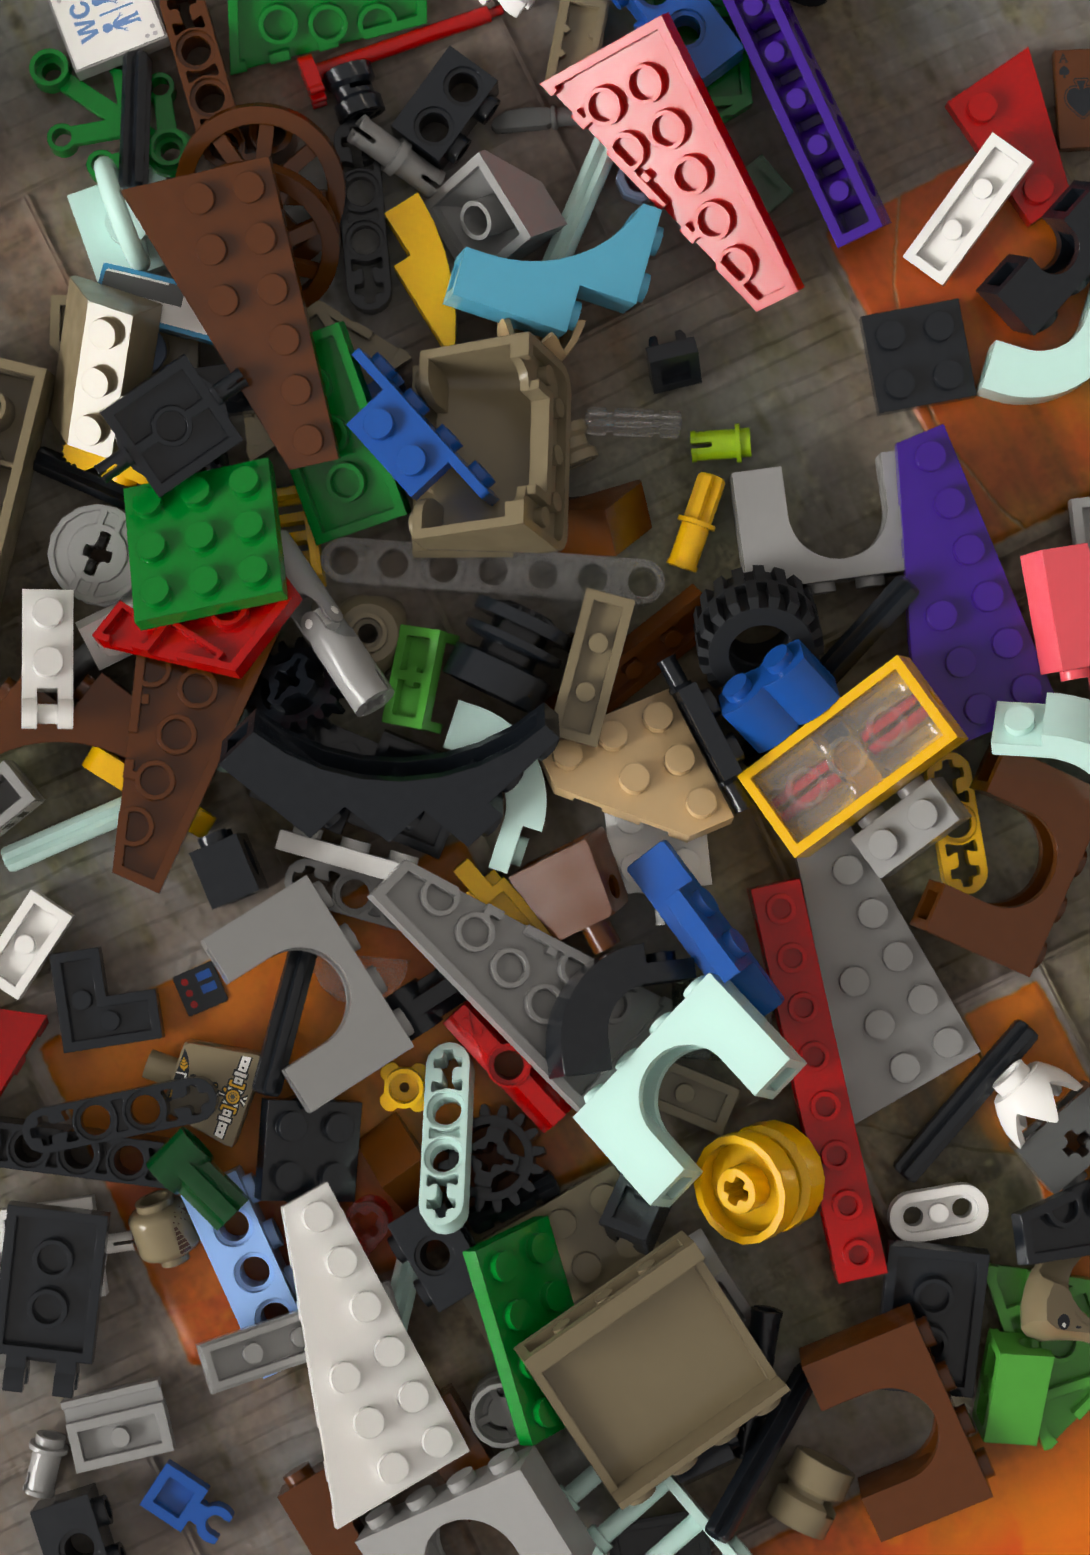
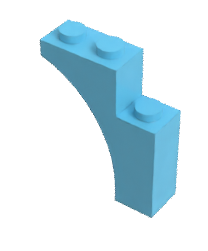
(544, 293)

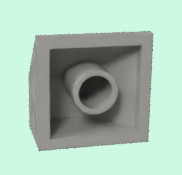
(494, 209)

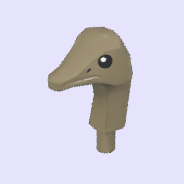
(1048, 1305)

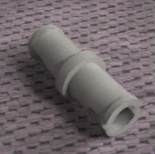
(396, 156)

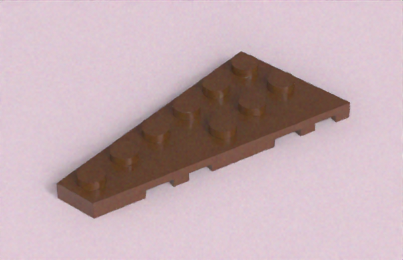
(171, 759)

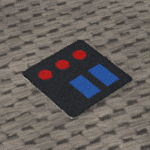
(200, 988)

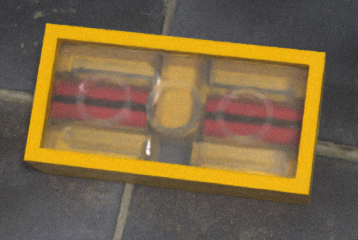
(852, 757)

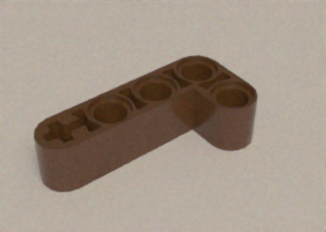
(211, 78)

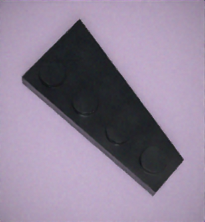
(1054, 1227)

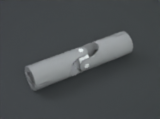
(333, 638)

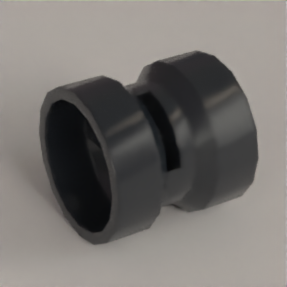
(354, 90)

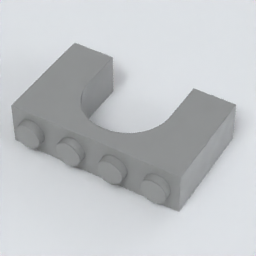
(768, 538)
(369, 1029)
(510, 1494)

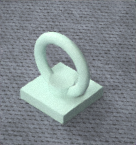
(109, 224)

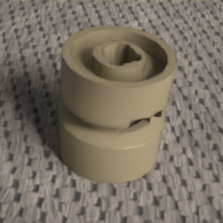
(810, 1492)

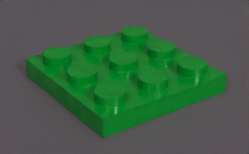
(205, 545)

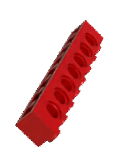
(820, 1086)

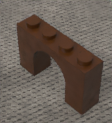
(1017, 928)
(897, 1355)
(309, 1500)

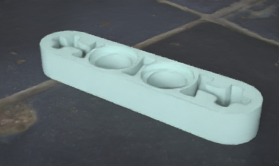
(441, 1137)

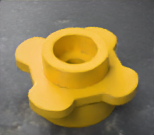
(393, 1096)

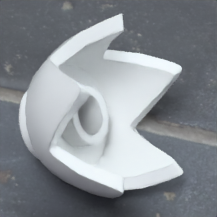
(1030, 1093)

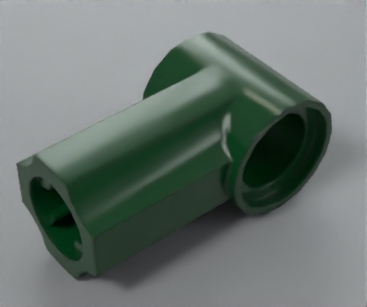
(187, 1168)

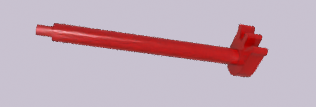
(313, 73)

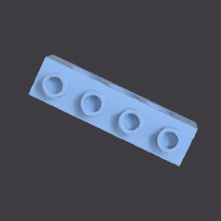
(230, 1251)

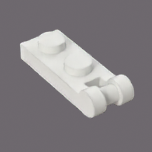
(47, 656)

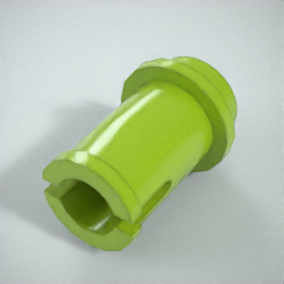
(725, 444)

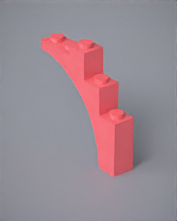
(1060, 608)

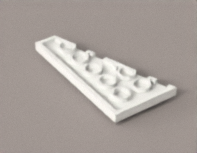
(368, 1384)

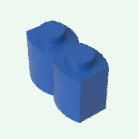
(778, 695)

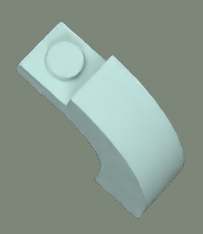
(1033, 376)
(1044, 730)
(524, 803)

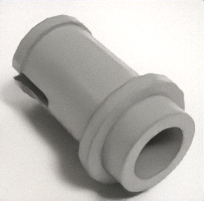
(45, 1463)

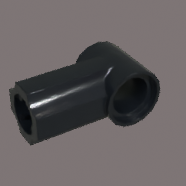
(425, 1001)

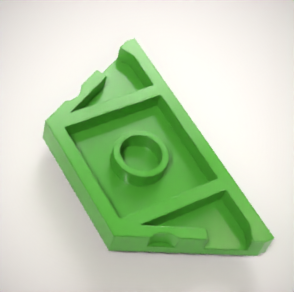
(1070, 1376)

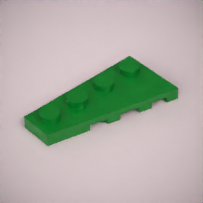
(287, 28)

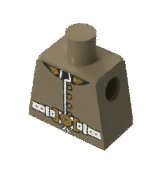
(227, 1067)

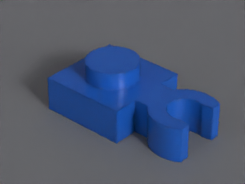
(179, 1498)

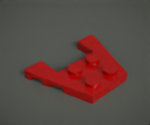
(214, 644)

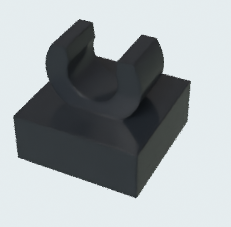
(673, 363)

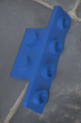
(406, 441)
(701, 926)

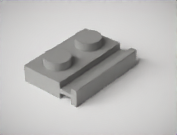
(118, 1425)

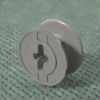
(71, 552)

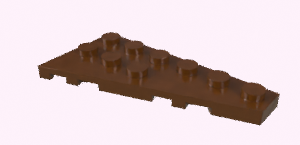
(237, 269)

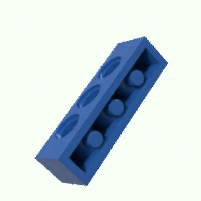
(717, 46)

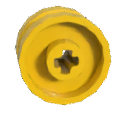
(759, 1181)

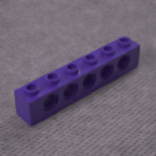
(809, 117)

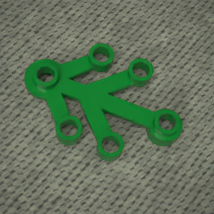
(161, 140)

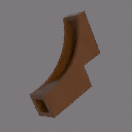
(98, 717)

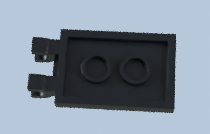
(51, 1291)

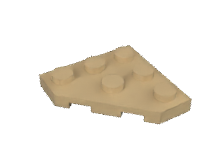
(643, 771)

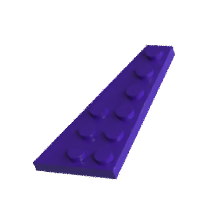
(965, 620)

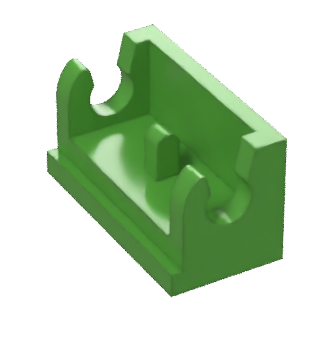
(416, 677)
(1012, 1389)

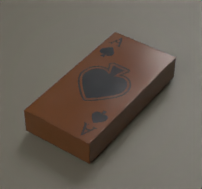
(1072, 99)

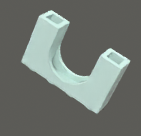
(625, 1111)

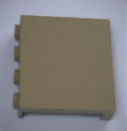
(652, 1370)

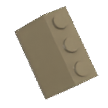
(102, 355)

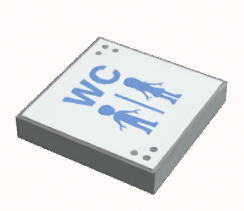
(104, 30)

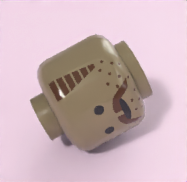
(163, 1229)

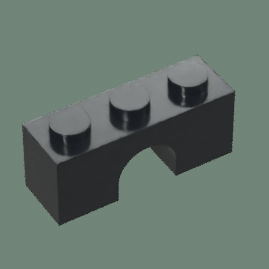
(1030, 295)

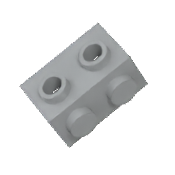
(911, 826)

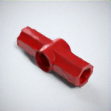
(526, 1088)

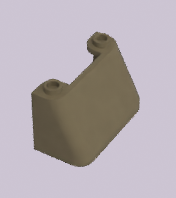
(513, 416)

